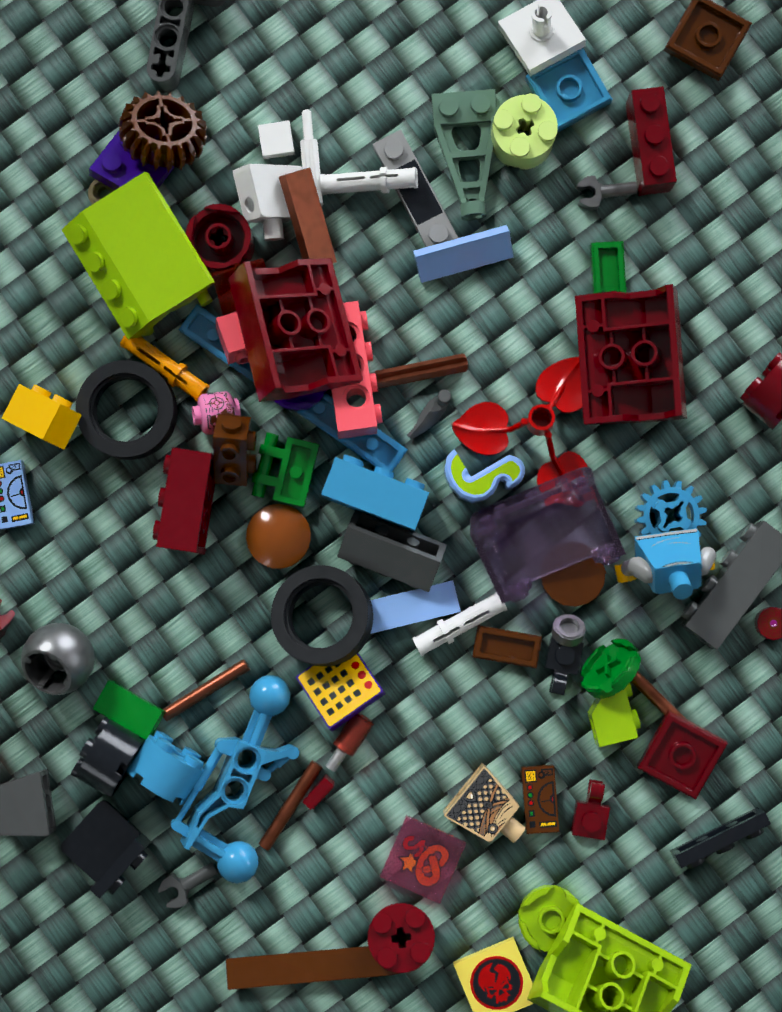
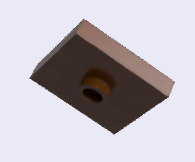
(707, 37)

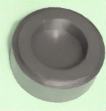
(568, 630)

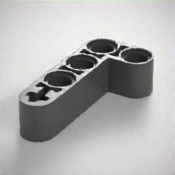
(171, 27)

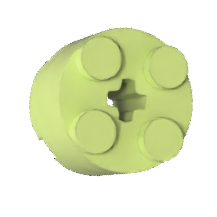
(530, 115)

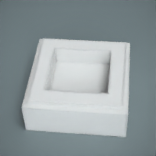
(276, 139)

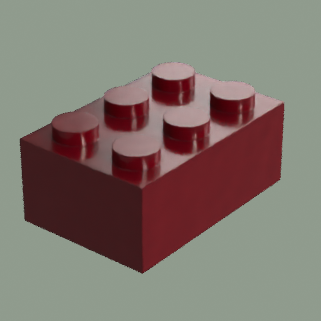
(185, 501)

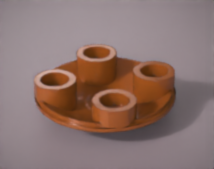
(278, 536)

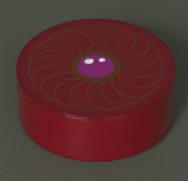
(769, 623)

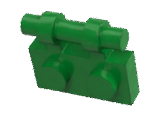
(294, 473)

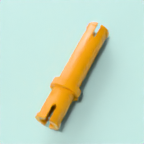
(175, 373)

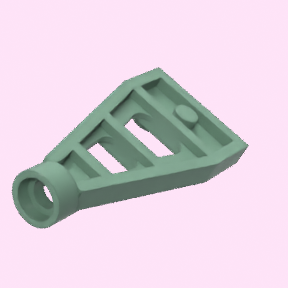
(466, 110)

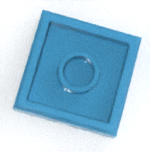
(570, 88)

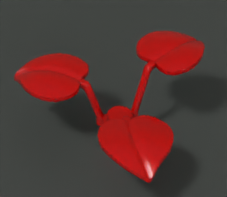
(485, 424)

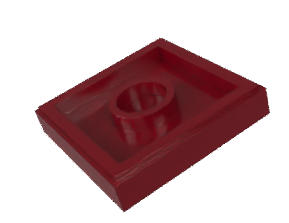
(682, 754)

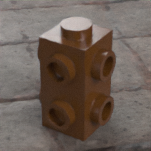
(233, 449)

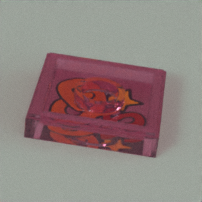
(423, 859)

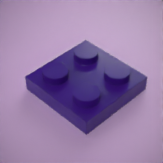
(117, 168)

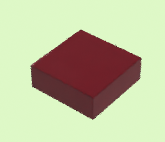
(320, 790)

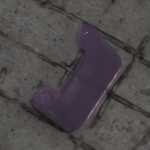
(544, 532)

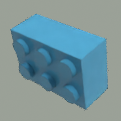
(375, 492)

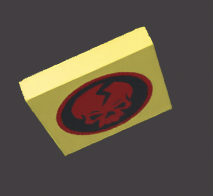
(495, 978)

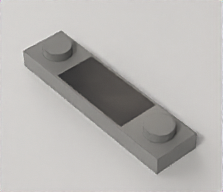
(420, 202)

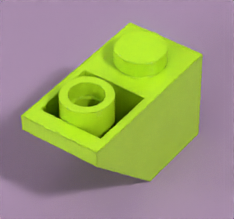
(613, 719)

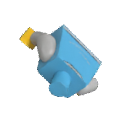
(668, 562)

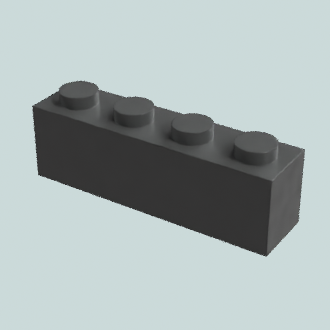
(735, 586)

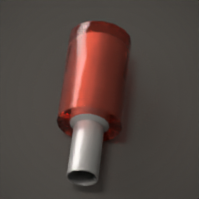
(350, 739)

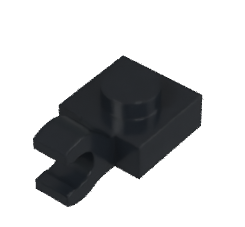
(562, 661)

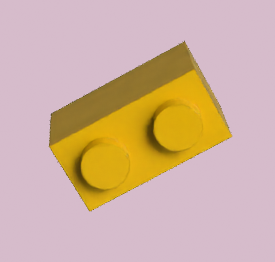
(42, 416)

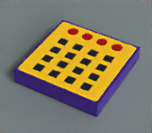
(340, 690)

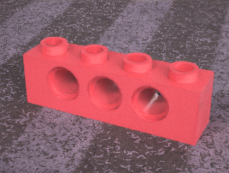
(364, 419)

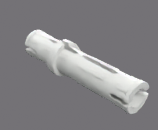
(369, 181)
(458, 624)

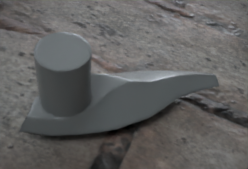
(431, 413)

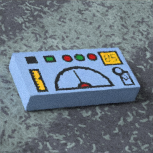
(14, 496)

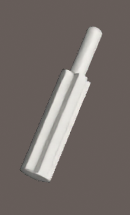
(310, 151)

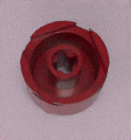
(213, 223)
(765, 395)
(416, 950)

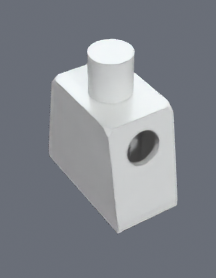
(263, 196)

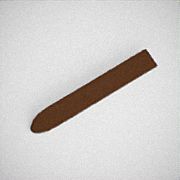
(303, 967)

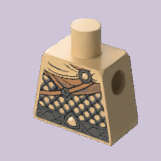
(485, 807)

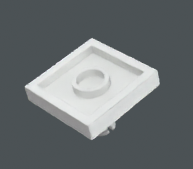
(541, 34)

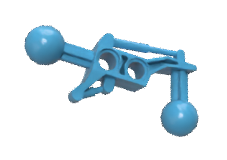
(238, 859)

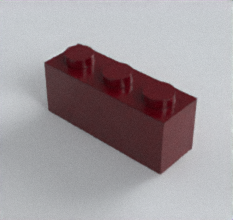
(651, 141)

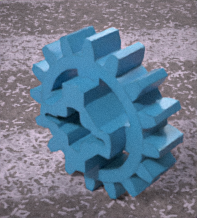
(658, 506)

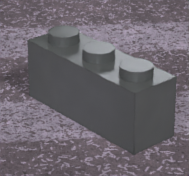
(391, 550)

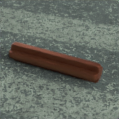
(421, 370)

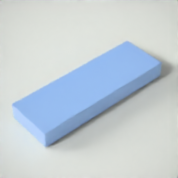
(463, 254)
(414, 606)

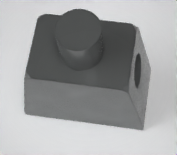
(27, 806)

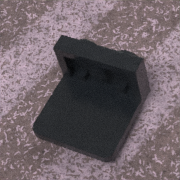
(105, 847)

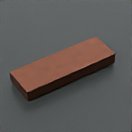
(307, 215)

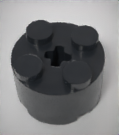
(107, 757)

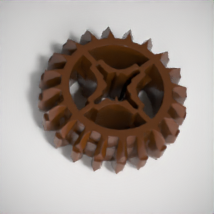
(162, 131)

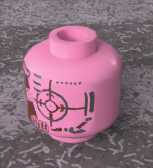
(210, 406)

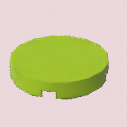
(544, 914)

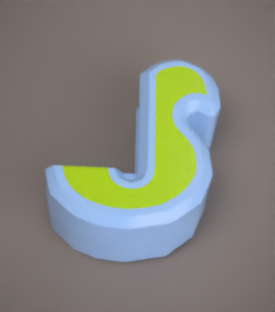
(483, 484)

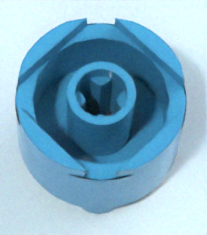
(167, 768)

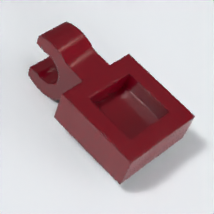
(591, 816)

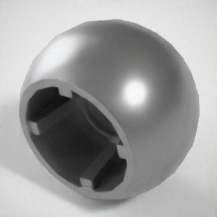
(57, 658)

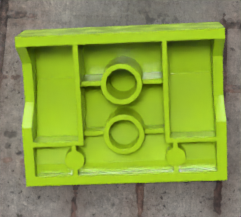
(137, 256)
(606, 970)

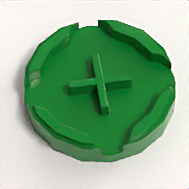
(610, 668)

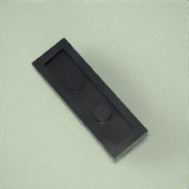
(720, 838)

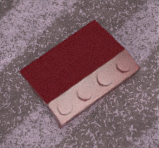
(294, 328)
(631, 356)

